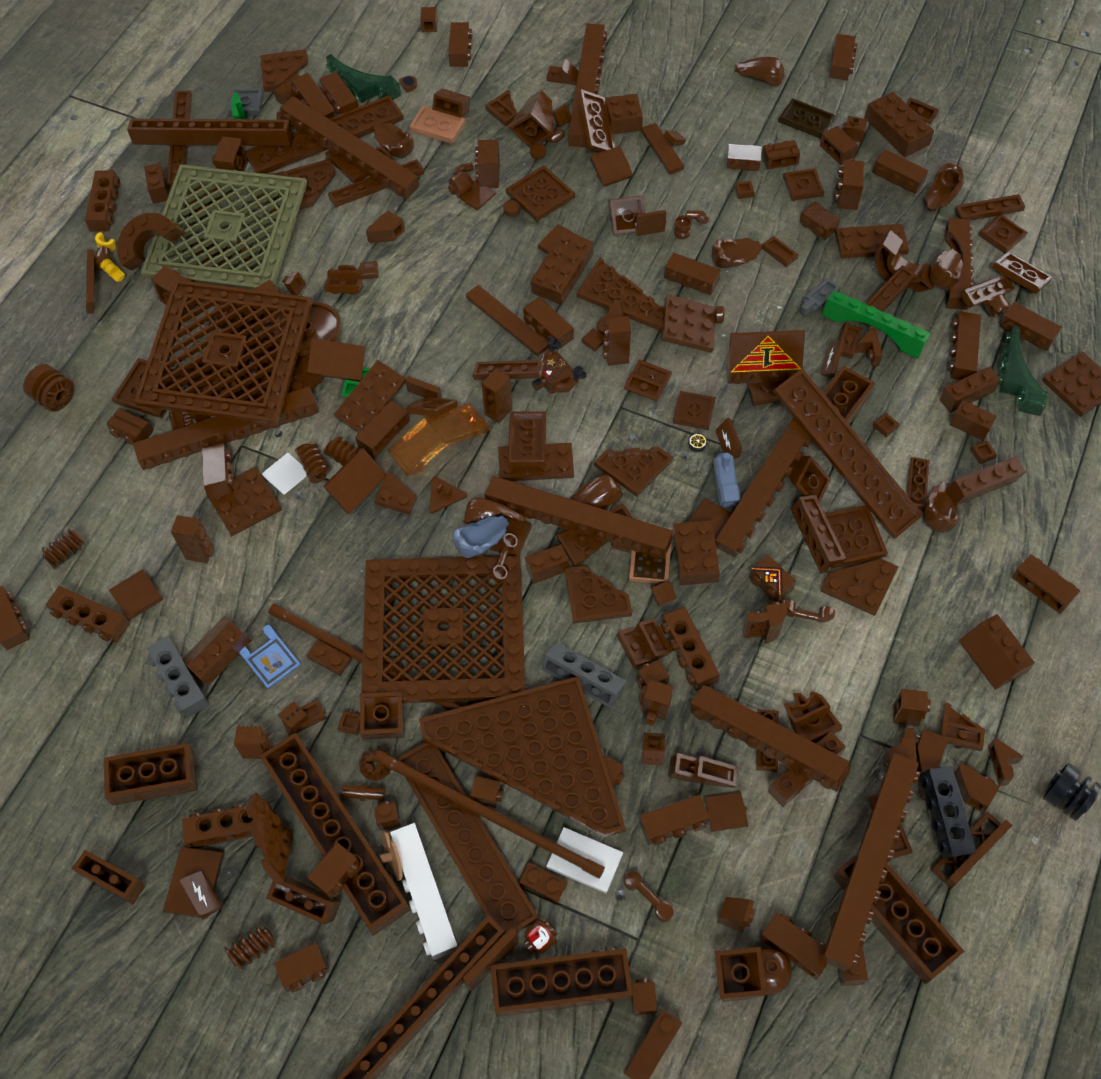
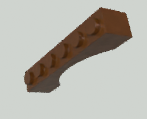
(958, 238)

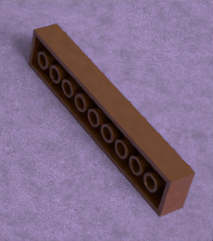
(328, 823)

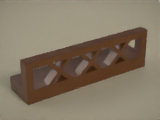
(818, 531)
(972, 859)

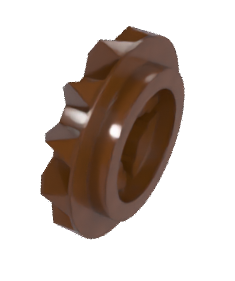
(367, 769)

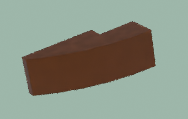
(703, 771)

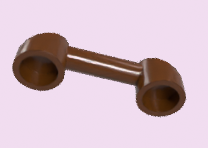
(506, 544)
(825, 613)
(663, 909)

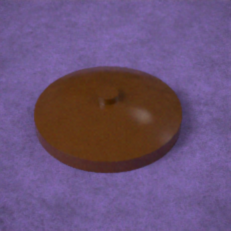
(322, 324)

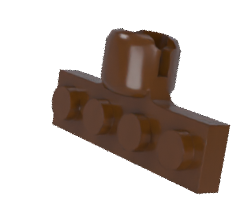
(991, 294)

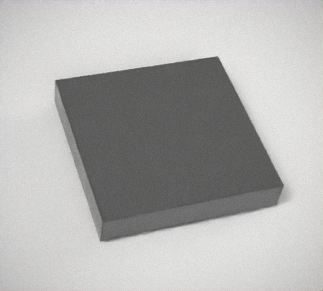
(250, 99)

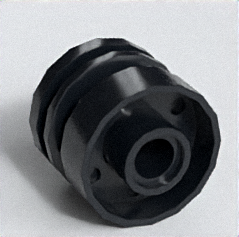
(1067, 788)

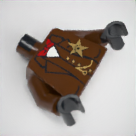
(557, 373)

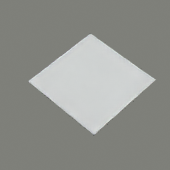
(285, 473)

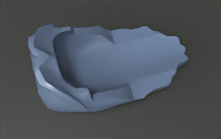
(479, 536)

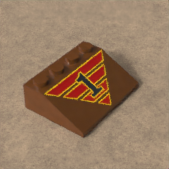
(764, 356)

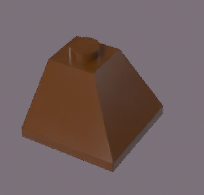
(809, 477)

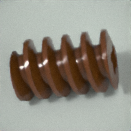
(340, 450)
(312, 462)
(62, 547)
(251, 947)

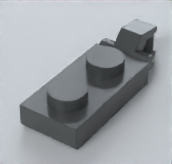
(818, 297)

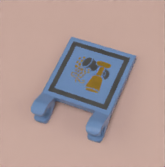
(271, 660)

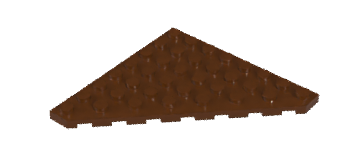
(537, 745)

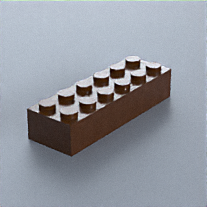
(908, 925)
(561, 982)

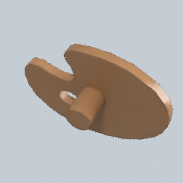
(391, 857)

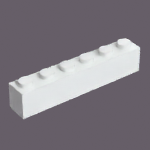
(424, 893)

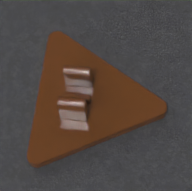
(444, 495)

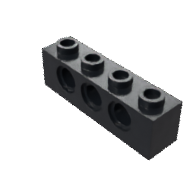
(956, 819)

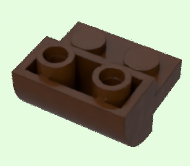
(766, 624)

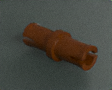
(363, 792)

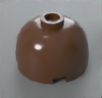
(776, 971)

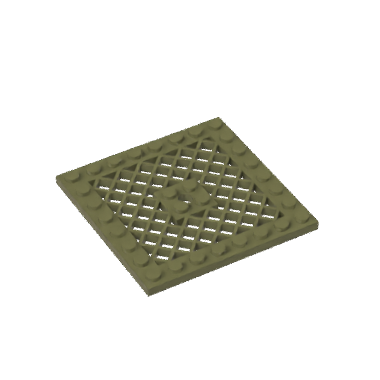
(190, 178)

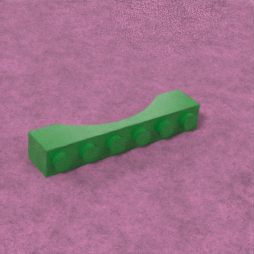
(907, 336)

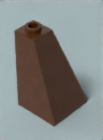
(534, 120)

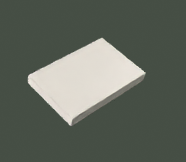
(588, 849)

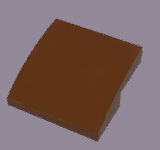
(611, 166)
(648, 380)
(644, 643)

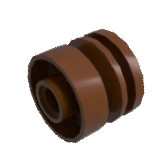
(48, 387)

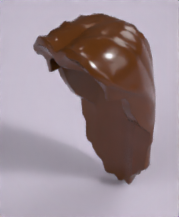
(763, 68)
(394, 139)
(945, 186)
(734, 252)
(946, 269)
(599, 492)
(482, 508)
(940, 510)

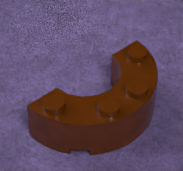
(139, 232)
(889, 261)

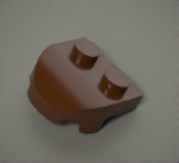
(344, 280)

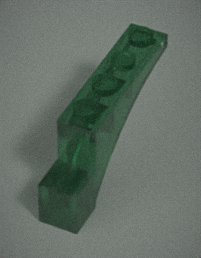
(364, 85)
(1017, 378)

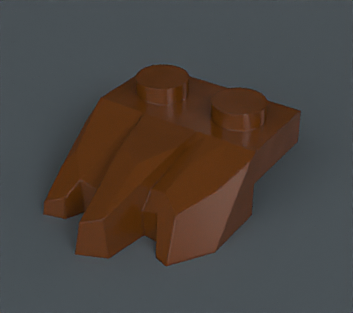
(812, 717)

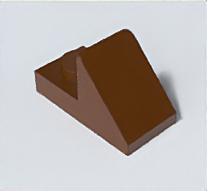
(566, 74)
(870, 345)
(653, 749)
(1001, 758)

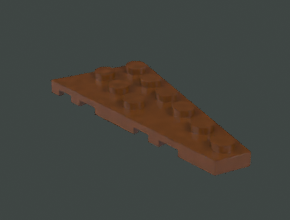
(606, 286)

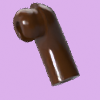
(557, 136)
(463, 168)
(698, 215)

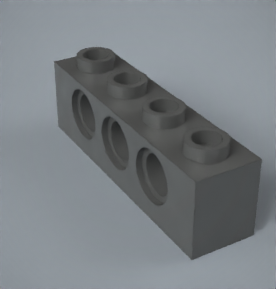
(594, 679)
(194, 699)

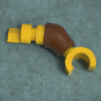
(103, 257)

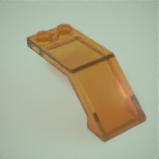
(434, 434)

